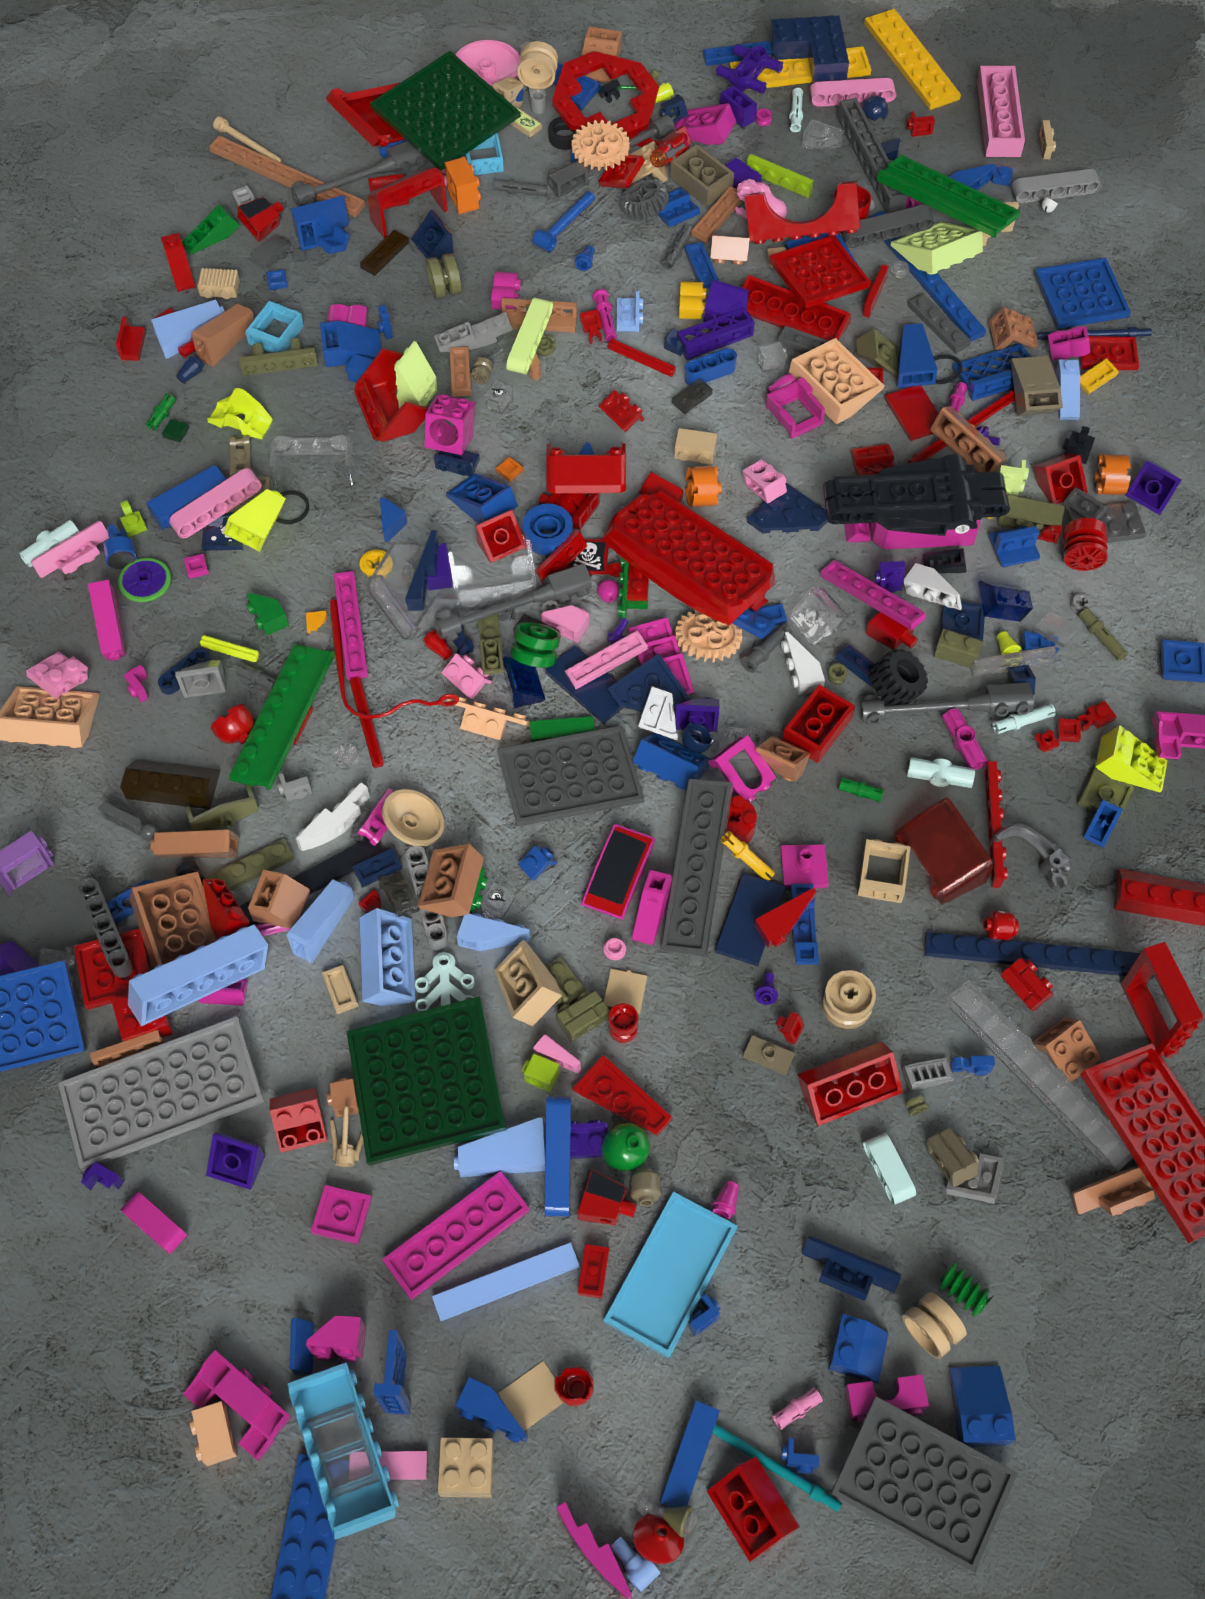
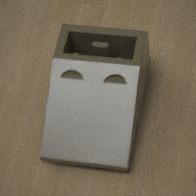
(1035, 386)

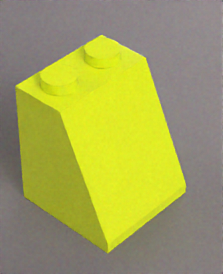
(255, 520)

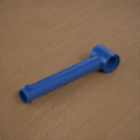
(547, 240)

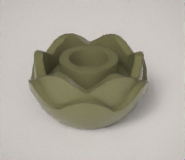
(546, 346)

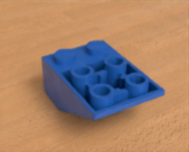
(318, 220)
(344, 339)

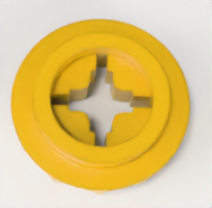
(368, 558)

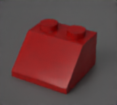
(1060, 477)

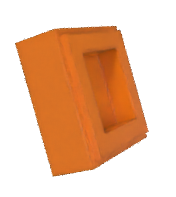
(509, 469)

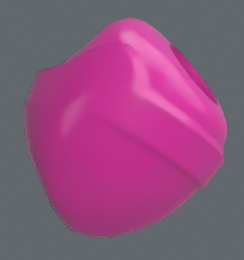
(608, 591)

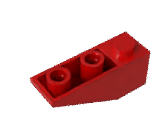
(223, 910)

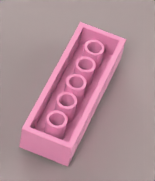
(1000, 111)

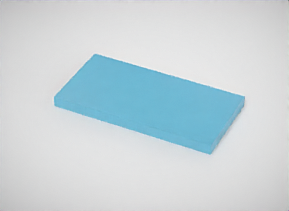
(670, 1274)

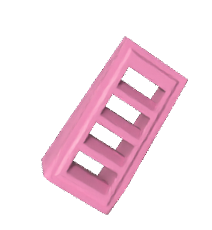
(554, 1052)

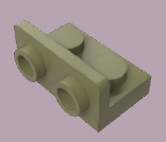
(567, 982)

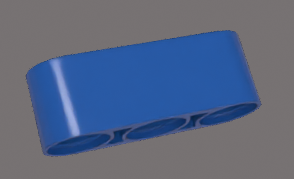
(711, 366)

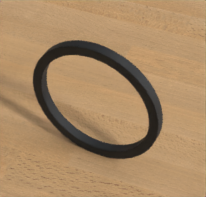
(954, 377)
(303, 515)

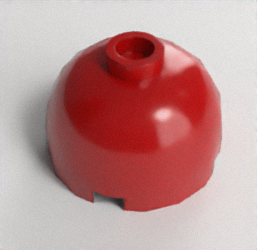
(234, 726)

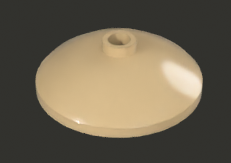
(413, 817)

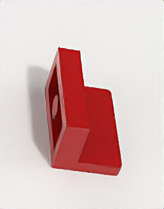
(130, 341)

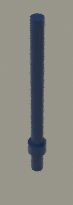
(1129, 332)

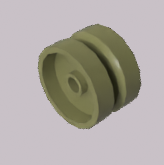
(443, 276)

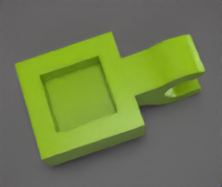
(131, 521)

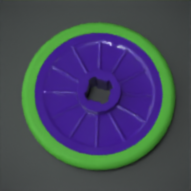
(144, 580)

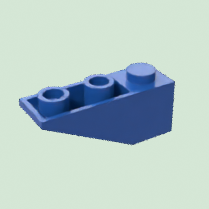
(483, 1404)

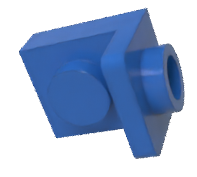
(702, 1319)

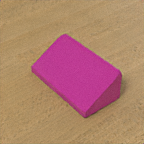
(857, 532)
(230, 995)

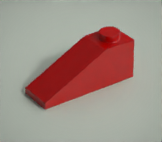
(178, 262)
(778, 923)

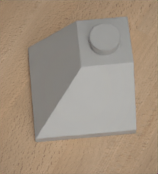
(202, 679)

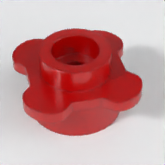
(1044, 745)

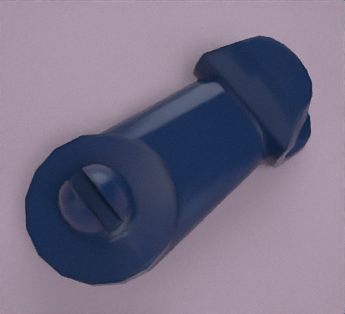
(463, 644)

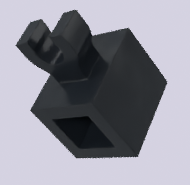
(1079, 444)

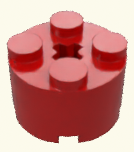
(741, 819)

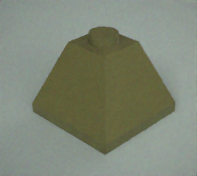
(878, 351)

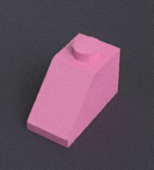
(569, 620)

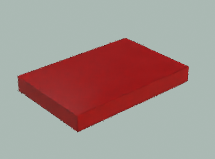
(1118, 350)
(913, 411)

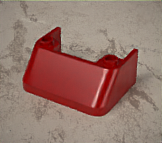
(405, 189)
(379, 402)
(586, 472)

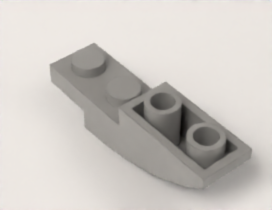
(474, 336)

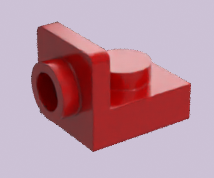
(920, 125)

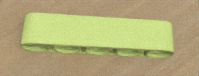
(529, 335)

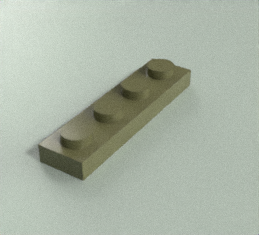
(253, 865)

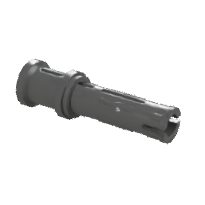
(761, 652)

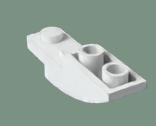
(328, 825)

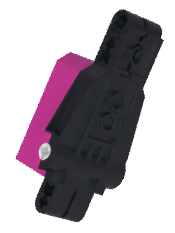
(919, 502)

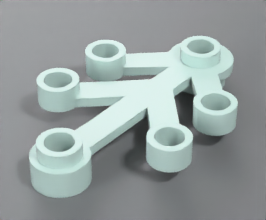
(444, 988)

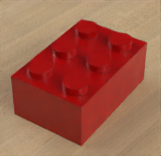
(819, 723)

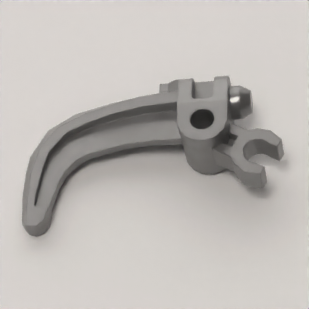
(1052, 853)

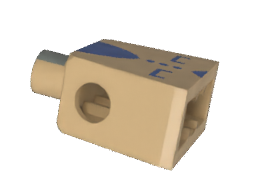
(511, 90)

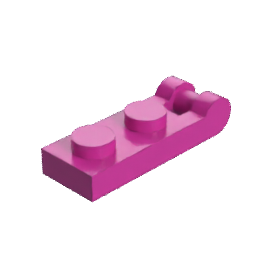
(375, 820)

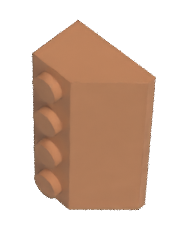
(967, 441)

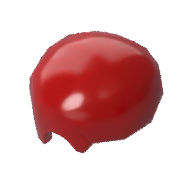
(574, 1386)

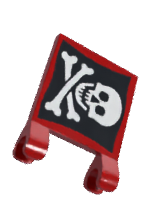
(596, 559)

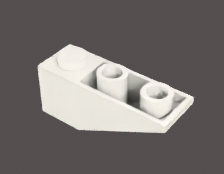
(930, 585)
(804, 667)

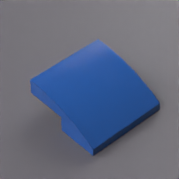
(678, 208)

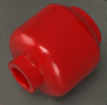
(1001, 925)

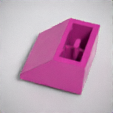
(339, 1338)

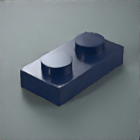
(376, 866)

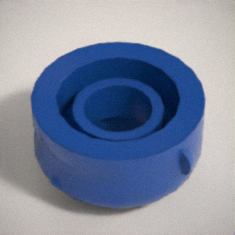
(547, 518)

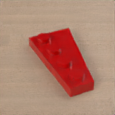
(620, 1095)

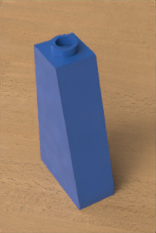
(916, 358)

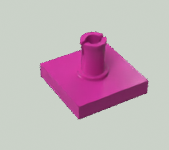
(804, 865)

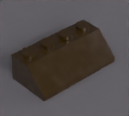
(170, 784)

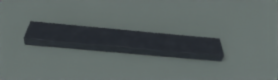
(330, 869)

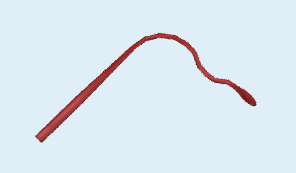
(339, 661)

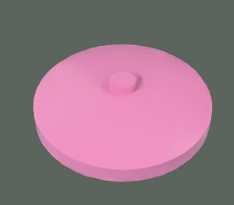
(490, 60)

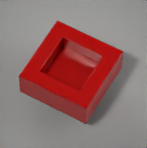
(1068, 730)

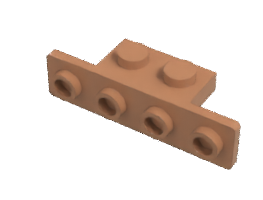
(1115, 1193)

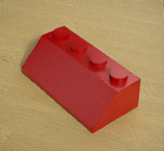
(1160, 897)
(850, 1083)

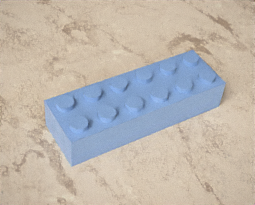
(197, 974)

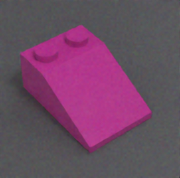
(709, 124)

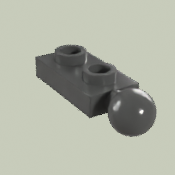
(128, 821)

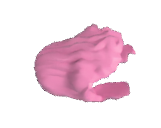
(750, 186)

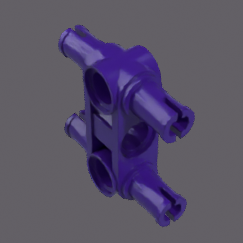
(747, 71)

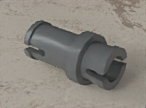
(365, 813)

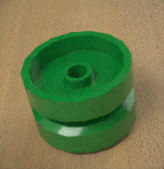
(535, 644)

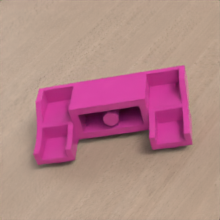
(1177, 731)
(250, 1402)

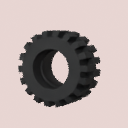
(898, 677)

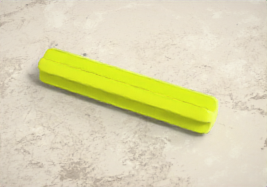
(229, 648)

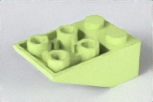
(414, 378)

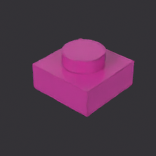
(196, 566)

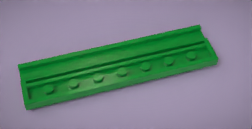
(948, 195)
(281, 717)

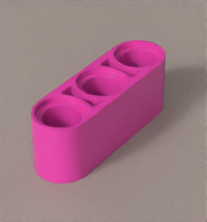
(153, 1222)

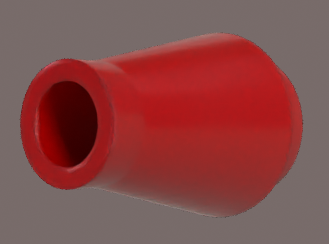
(437, 645)

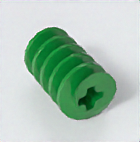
(965, 1290)

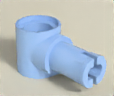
(639, 1570)

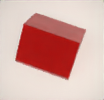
(499, 536)

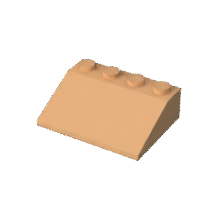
(837, 379)
(38, 718)

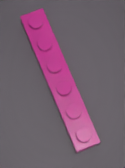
(873, 595)
(350, 625)

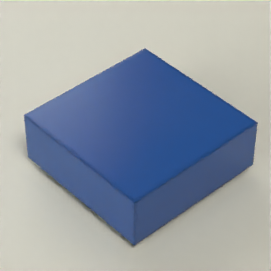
(277, 279)

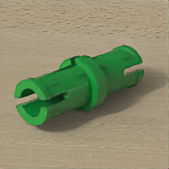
(160, 412)
(861, 789)

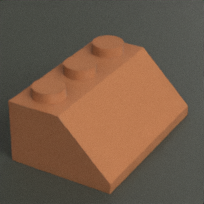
(451, 881)

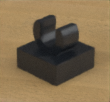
(610, 89)

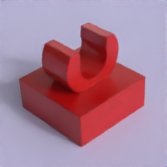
(790, 1027)

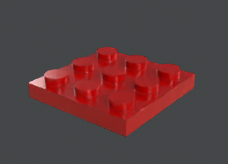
(97, 978)

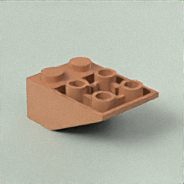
(605, 42)

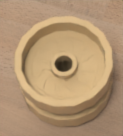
(537, 65)
(848, 999)
(934, 1325)

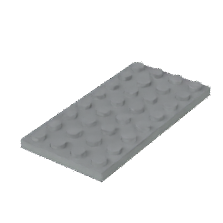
(160, 1093)

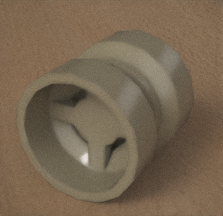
(481, 370)

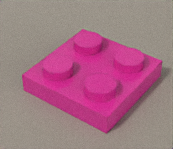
(341, 1215)

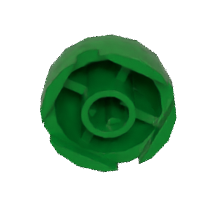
(625, 1147)

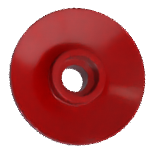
(654, 1546)

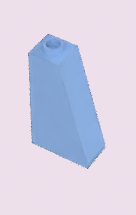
(176, 328)
(320, 920)
(509, 1151)

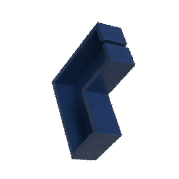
(812, 38)

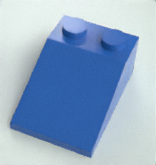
(482, 497)
(981, 1406)

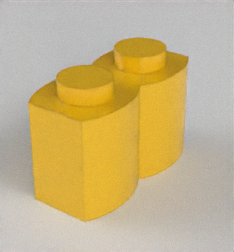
(691, 300)

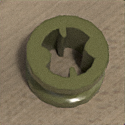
(837, 668)
(917, 1106)

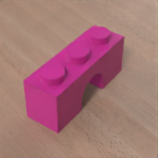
(909, 1397)

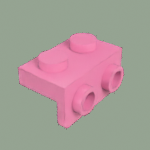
(466, 675)

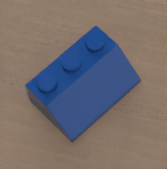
(669, 760)

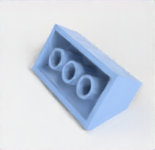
(387, 958)

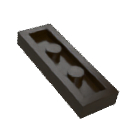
(384, 252)

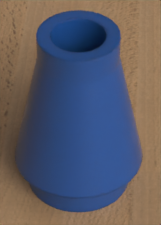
(584, 259)

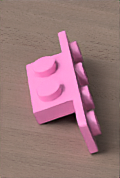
(72, 552)

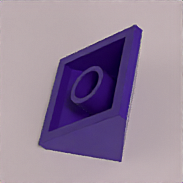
(234, 1161)

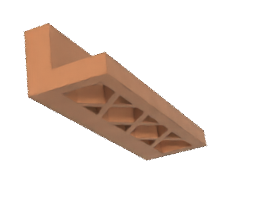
(558, 320)

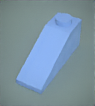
(1069, 381)

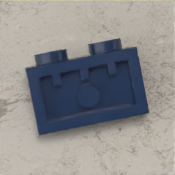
(461, 464)

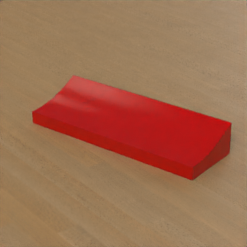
(782, 309)

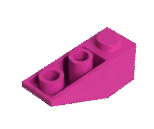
(652, 907)

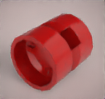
(623, 1023)

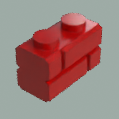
(1027, 984)

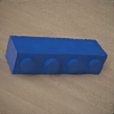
(173, 500)

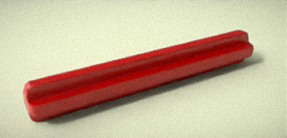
(642, 357)

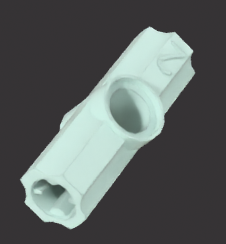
(48, 540)
(941, 772)

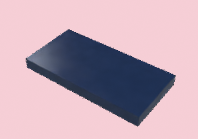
(592, 695)
(739, 936)

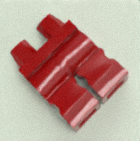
(576, 504)

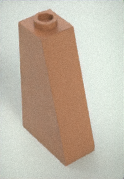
(221, 334)
(195, 844)

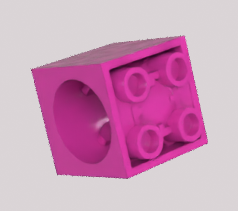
(443, 436)

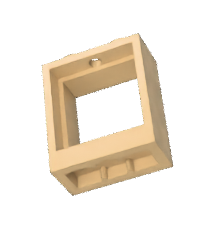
(883, 890)

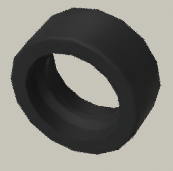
(556, 140)

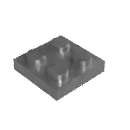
(1123, 522)

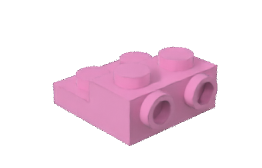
(58, 674)

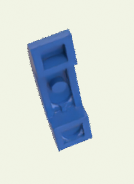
(804, 931)

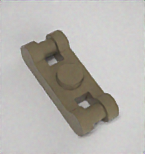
(240, 458)

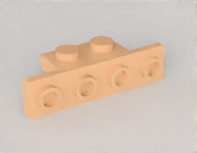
(485, 721)

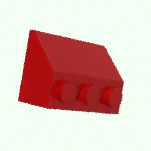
(752, 1509)

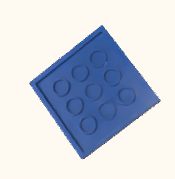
(1082, 293)
(38, 1016)

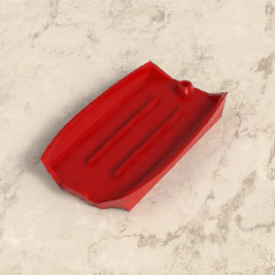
(690, 557)

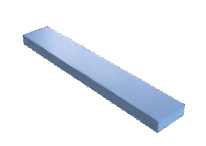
(505, 1281)

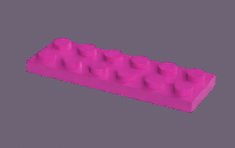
(455, 1235)

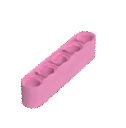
(832, 92)
(215, 503)

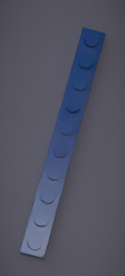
(943, 296)

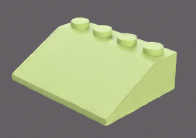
(940, 246)

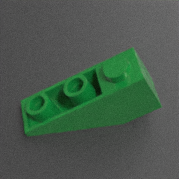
(211, 230)

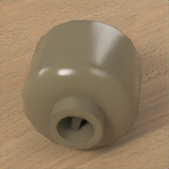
(645, 1187)

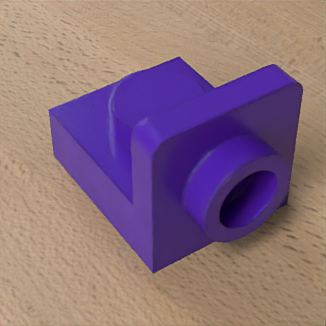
(102, 1175)

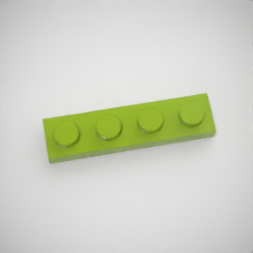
(781, 176)

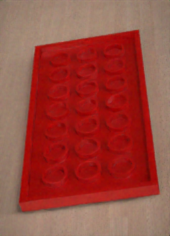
(1158, 1130)

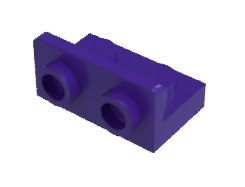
(890, 575)
(587, 1139)

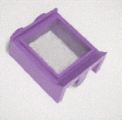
(23, 861)

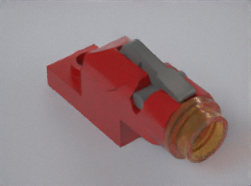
(670, 147)

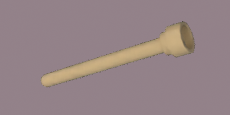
(222, 125)

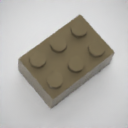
(701, 175)

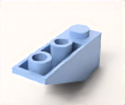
(486, 934)

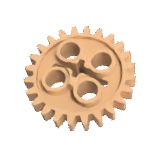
(600, 145)
(707, 637)

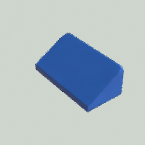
(300, 1356)

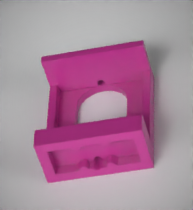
(721, 761)

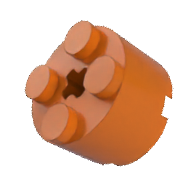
(1112, 474)
(702, 486)

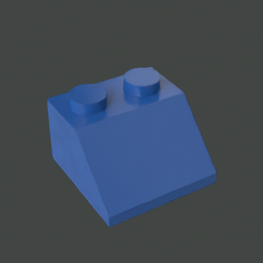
(858, 1349)

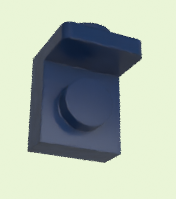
(1022, 674)

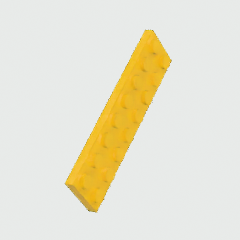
(912, 59)
(798, 70)

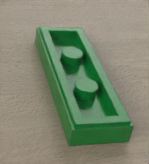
(557, 728)

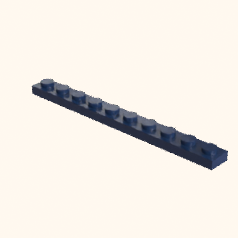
(1040, 954)

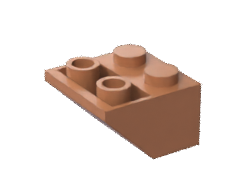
(278, 900)

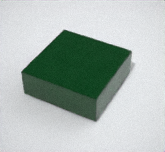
(175, 430)

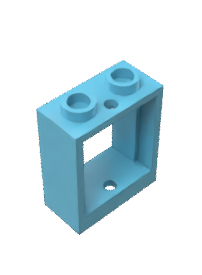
(488, 165)
(272, 344)

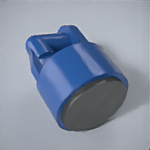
(118, 549)

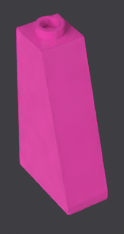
(107, 619)

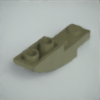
(490, 645)

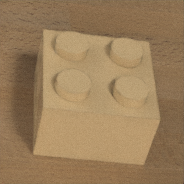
(466, 1467)

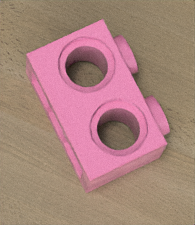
(764, 481)

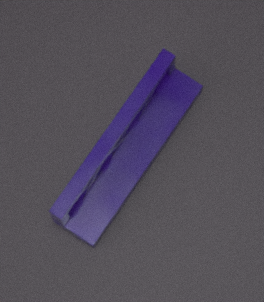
(719, 336)

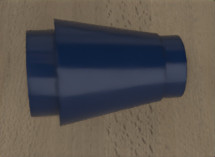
(189, 369)

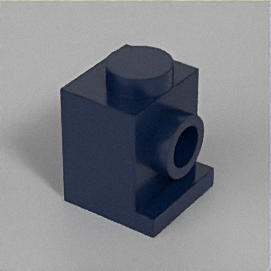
(674, 108)

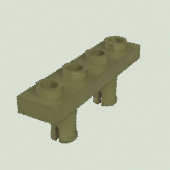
(278, 361)

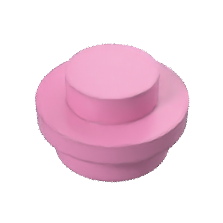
(614, 949)

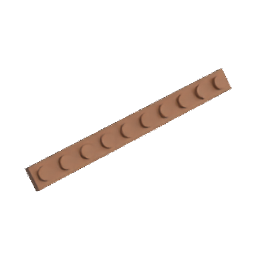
(279, 172)

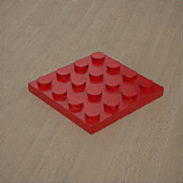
(819, 271)

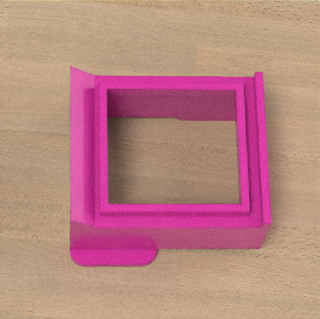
(803, 392)

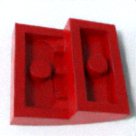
(872, 459)

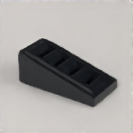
(957, 554)

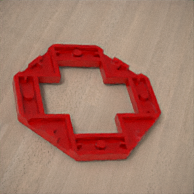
(613, 67)

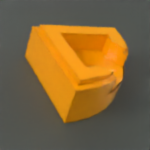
(315, 620)

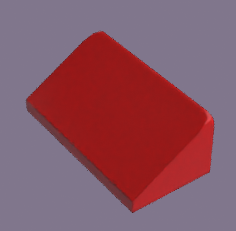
(656, 483)

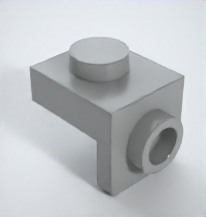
(294, 789)

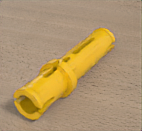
(741, 850)

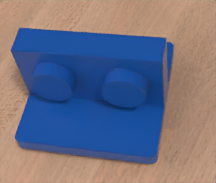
(1015, 545)

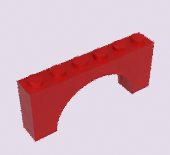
(767, 224)

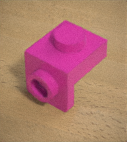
(133, 679)

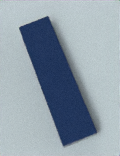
(427, 567)

